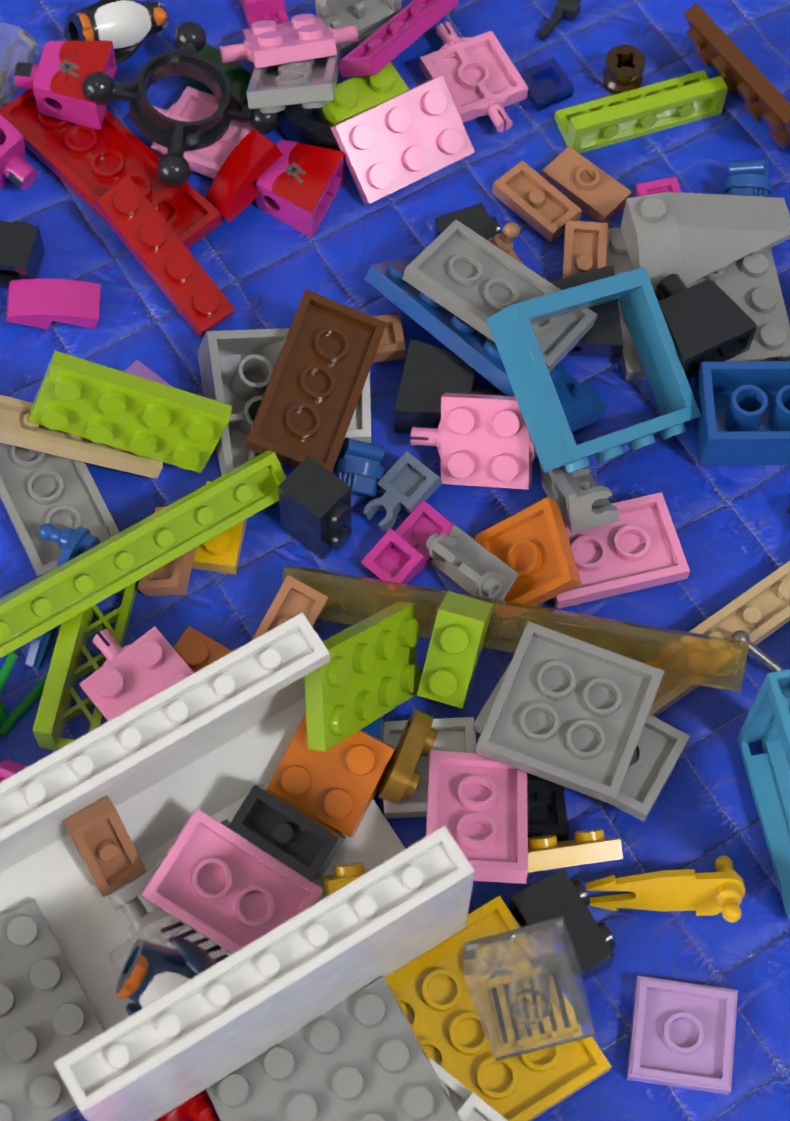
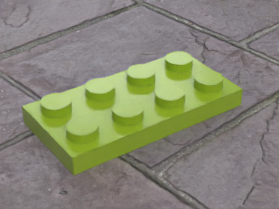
(129, 412)
(366, 677)

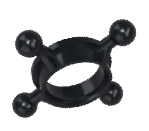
(178, 135)

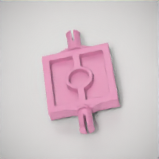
(288, 42)
(477, 75)
(197, 106)
(481, 441)
(133, 672)

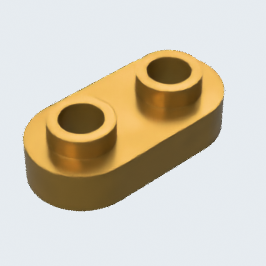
(415, 740)

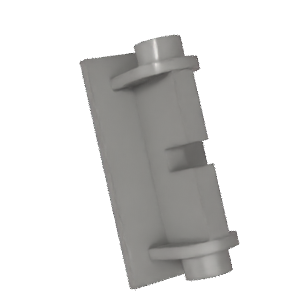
(470, 564)

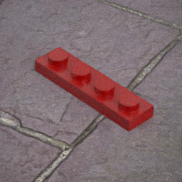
(164, 257)

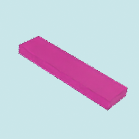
(394, 37)

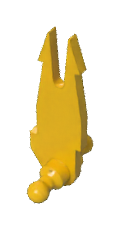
(676, 891)

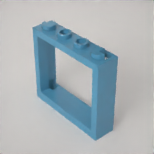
(535, 387)
(770, 771)

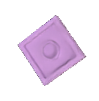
(682, 1035)

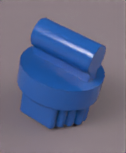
(748, 178)
(360, 466)

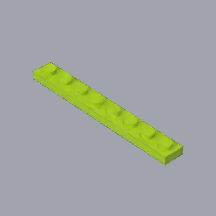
(138, 551)

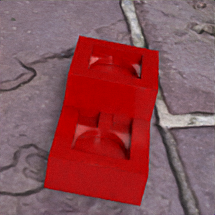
(233, 185)

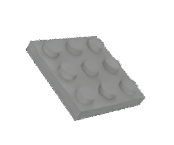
(570, 712)

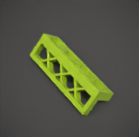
(641, 111)
(66, 669)

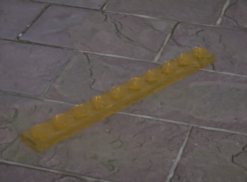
(680, 654)

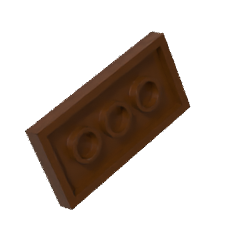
(739, 74)
(316, 382)

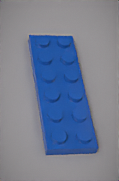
(577, 398)

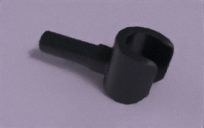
(564, 8)

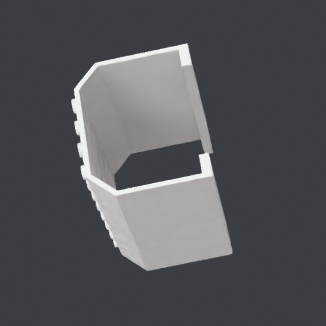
(158, 763)

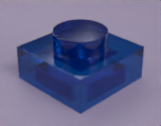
(547, 84)

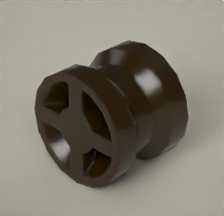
(623, 69)

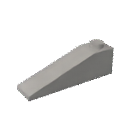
(699, 232)
(237, 372)

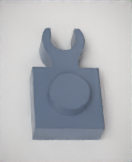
(403, 487)

